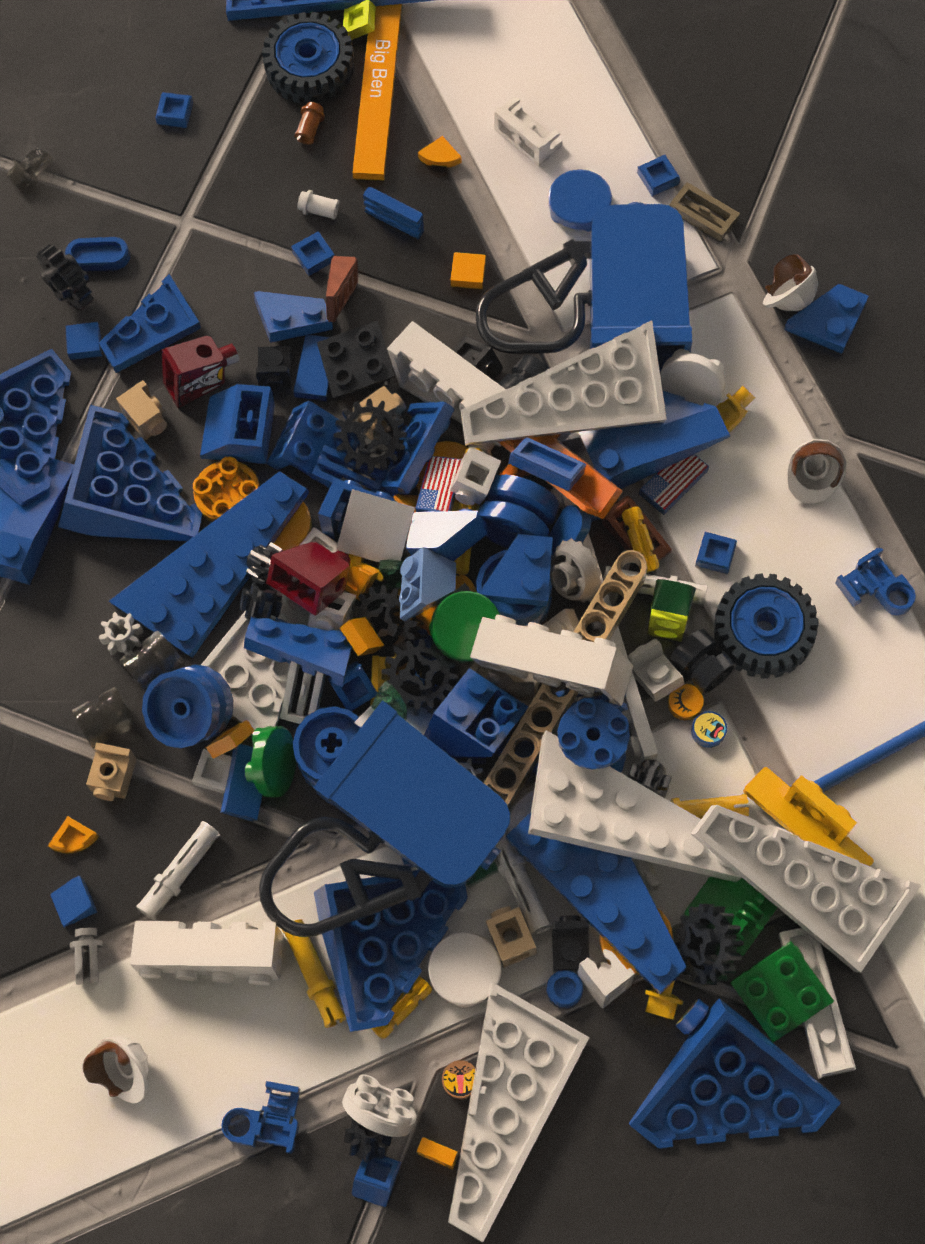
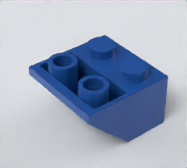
(239, 424)
(474, 718)

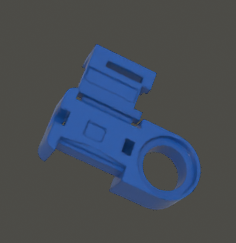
(875, 576)
(274, 1122)

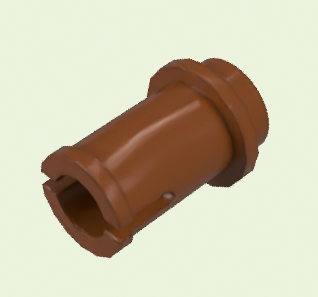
(311, 117)

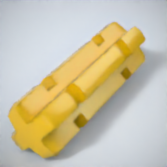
(640, 536)
(404, 1006)

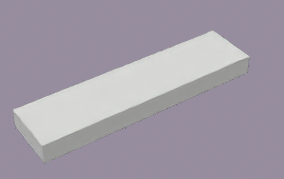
(825, 1029)

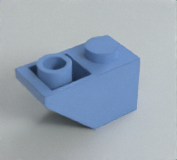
(425, 582)

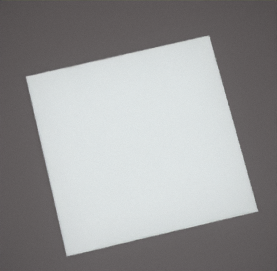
(375, 527)

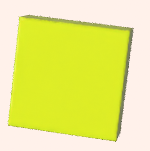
(359, 19)

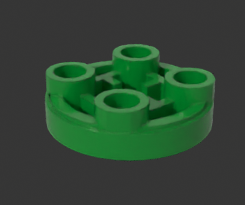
(458, 621)
(271, 761)

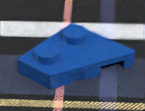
(291, 315)
(829, 318)
(522, 572)

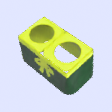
(670, 609)

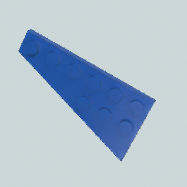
(202, 577)
(611, 897)

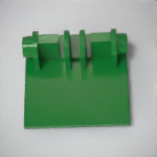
(747, 904)
(782, 991)

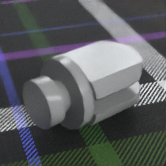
(86, 942)

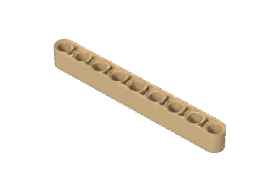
(557, 706)

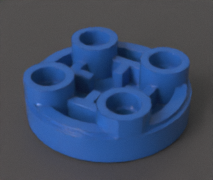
(577, 198)

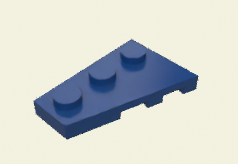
(153, 326)
(425, 428)
(308, 646)

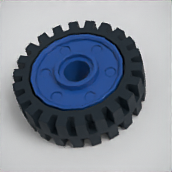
(308, 57)
(768, 601)

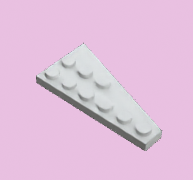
(592, 391)
(254, 679)
(615, 815)
(821, 890)
(515, 1085)

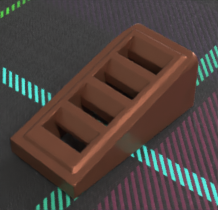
(341, 284)
(618, 529)

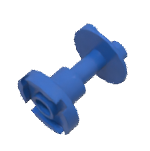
(594, 735)

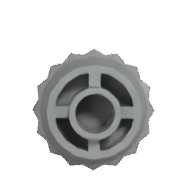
(575, 571)

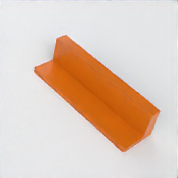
(592, 491)

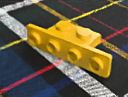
(806, 813)

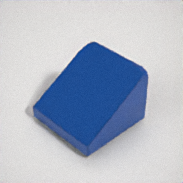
(356, 687)
(73, 901)
(376, 1180)

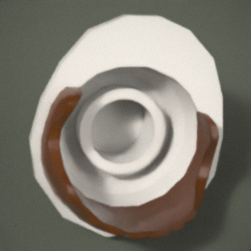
(792, 285)
(815, 470)
(119, 1067)

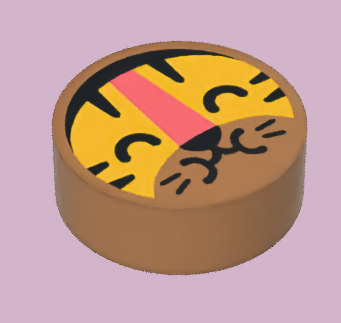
(458, 1079)

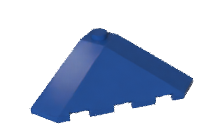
(28, 424)
(639, 451)
(121, 489)
(29, 526)
(382, 952)
(730, 1083)

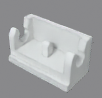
(525, 132)
(607, 981)

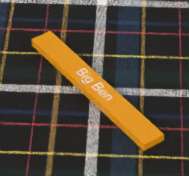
(377, 94)

